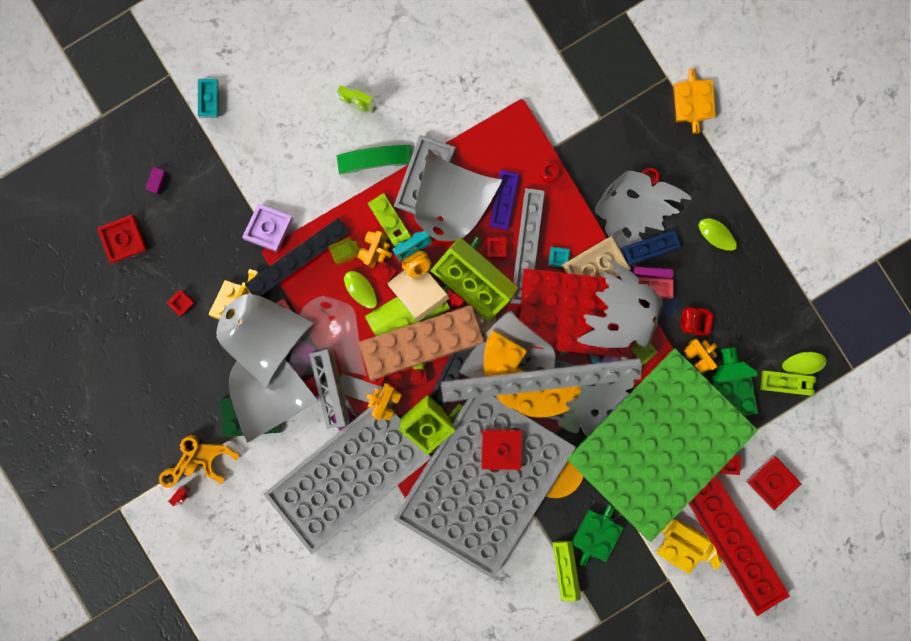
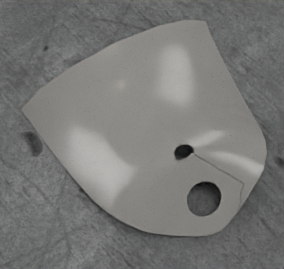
(454, 195)
(520, 334)
(263, 336)
(265, 408)

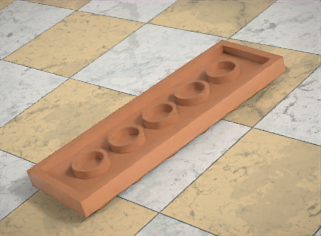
(421, 343)

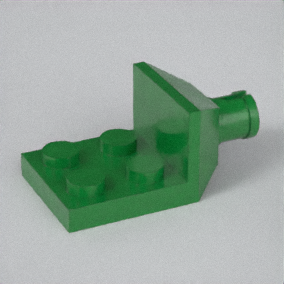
(735, 382)

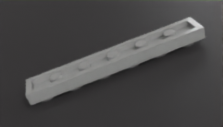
(527, 237)

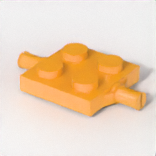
(694, 101)

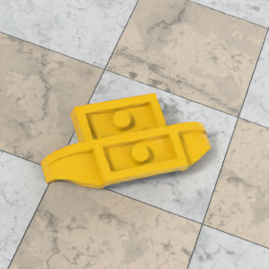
(227, 294)
(686, 547)

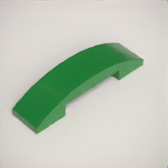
(374, 158)

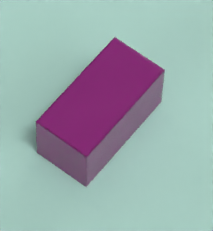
(156, 180)

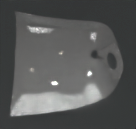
(327, 334)

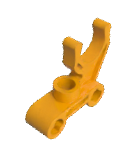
(192, 458)

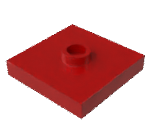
(122, 239)
(501, 449)
(773, 482)

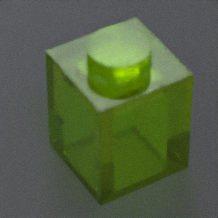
(344, 251)

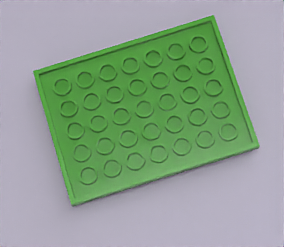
(662, 445)

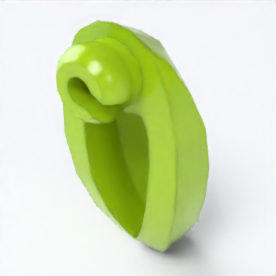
(717, 234)
(360, 289)
(805, 363)

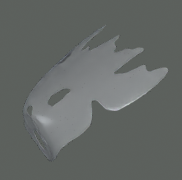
(636, 213)
(626, 311)
(600, 397)

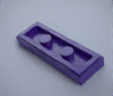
(504, 200)

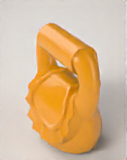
(416, 264)

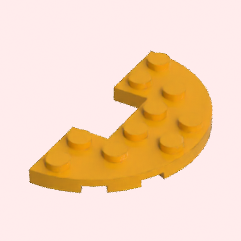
(502, 358)

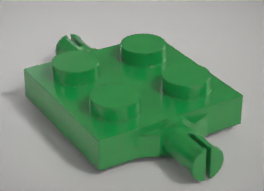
(597, 535)

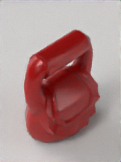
(692, 318)

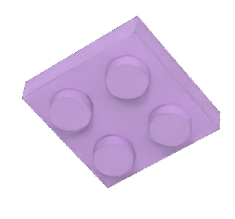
(268, 228)

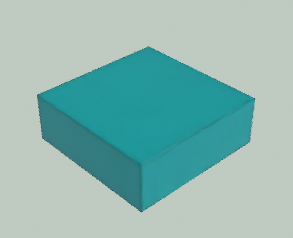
(558, 257)

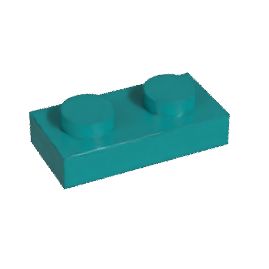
(207, 98)
(417, 242)

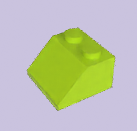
(426, 425)

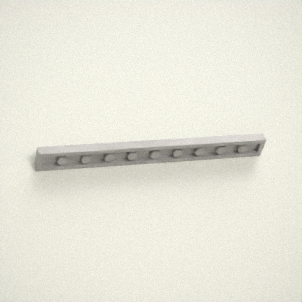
(541, 380)

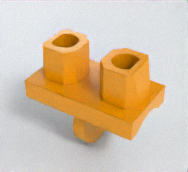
(377, 250)
(695, 348)
(380, 409)

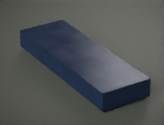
(651, 247)

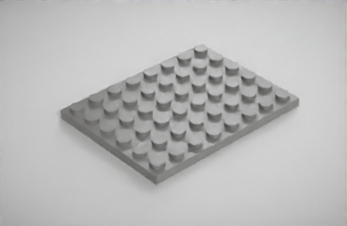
(479, 510)

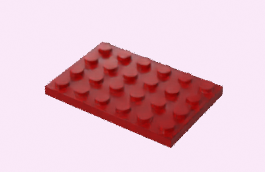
(556, 306)

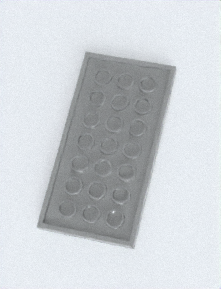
(345, 478)

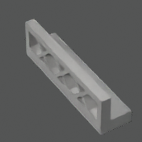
(334, 387)

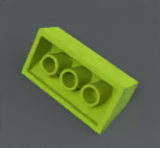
(474, 279)
(396, 316)

